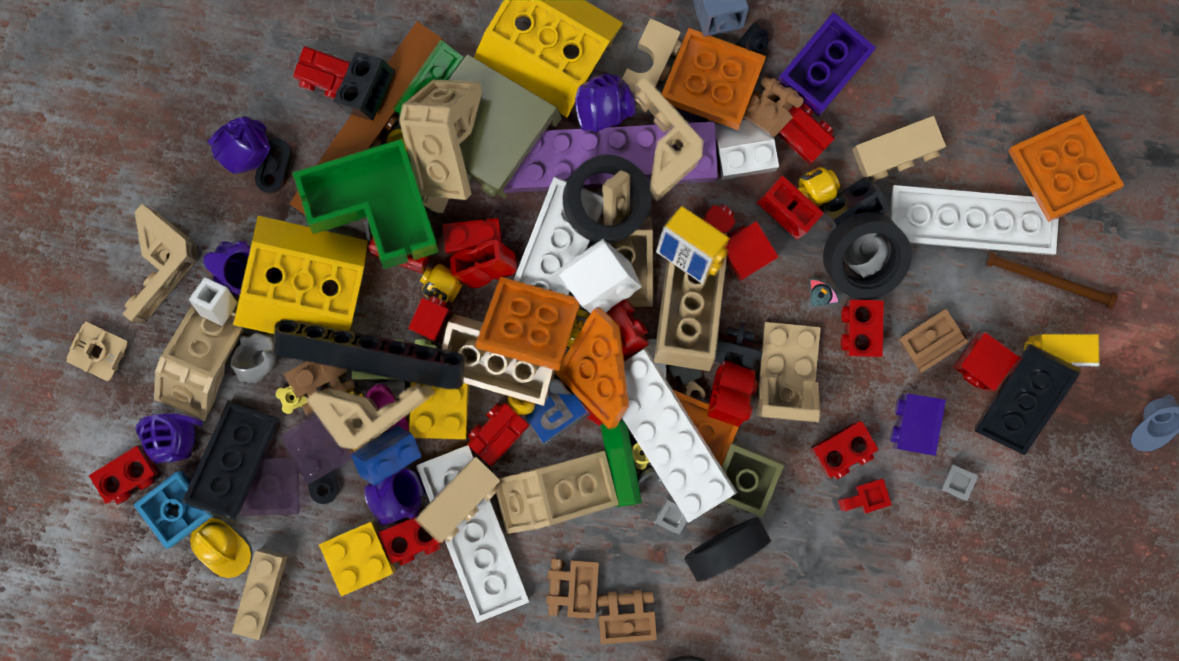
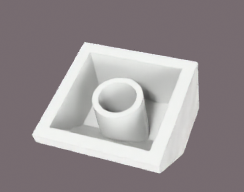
(744, 151)
(600, 277)

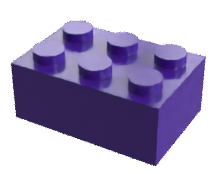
(826, 63)

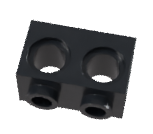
(364, 86)
(856, 199)

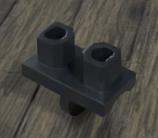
(738, 342)

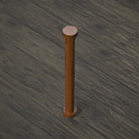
(1050, 279)

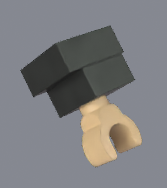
(687, 377)

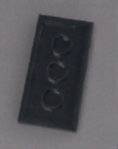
(1027, 399)
(231, 461)

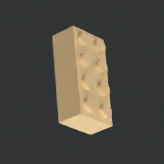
(689, 319)
(493, 370)

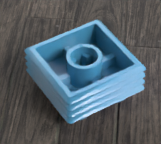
(156, 506)

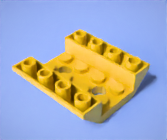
(536, 55)
(305, 265)

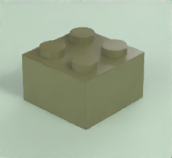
(752, 476)

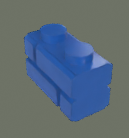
(386, 455)

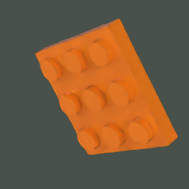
(713, 78)
(1066, 168)
(528, 323)

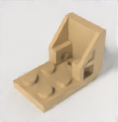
(433, 128)
(669, 164)
(157, 240)
(195, 363)
(789, 373)
(343, 413)
(556, 493)

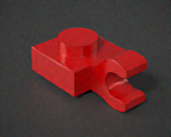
(869, 496)

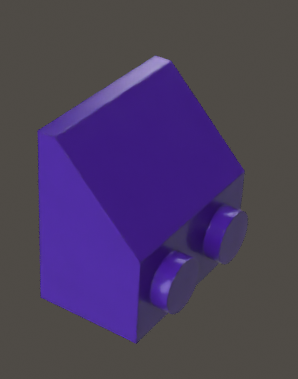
(917, 424)

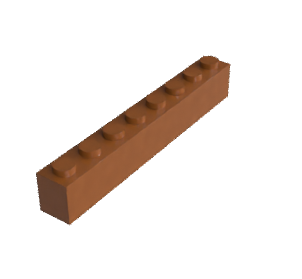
(363, 134)

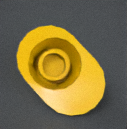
(220, 548)

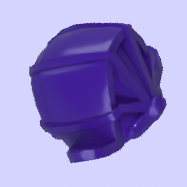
(604, 104)
(240, 144)
(229, 264)
(168, 436)
(395, 496)

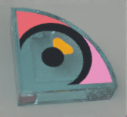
(821, 293)

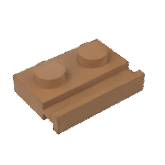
(933, 340)

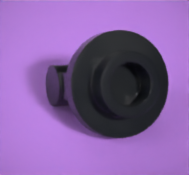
(754, 39)

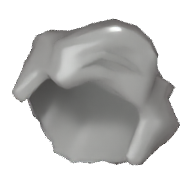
(867, 254)
(254, 357)

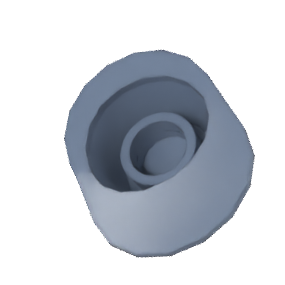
(1158, 424)

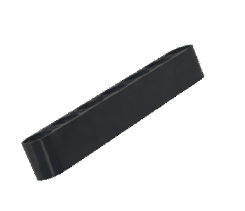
(369, 354)

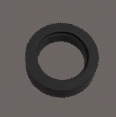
(579, 218)
(886, 279)
(727, 549)

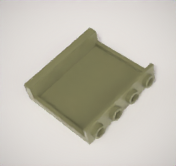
(504, 128)

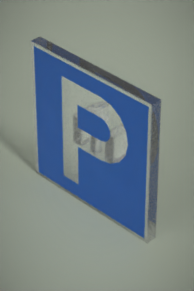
(556, 416)

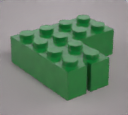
(375, 187)

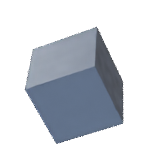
(720, 15)

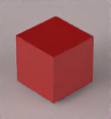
(748, 251)
(985, 362)

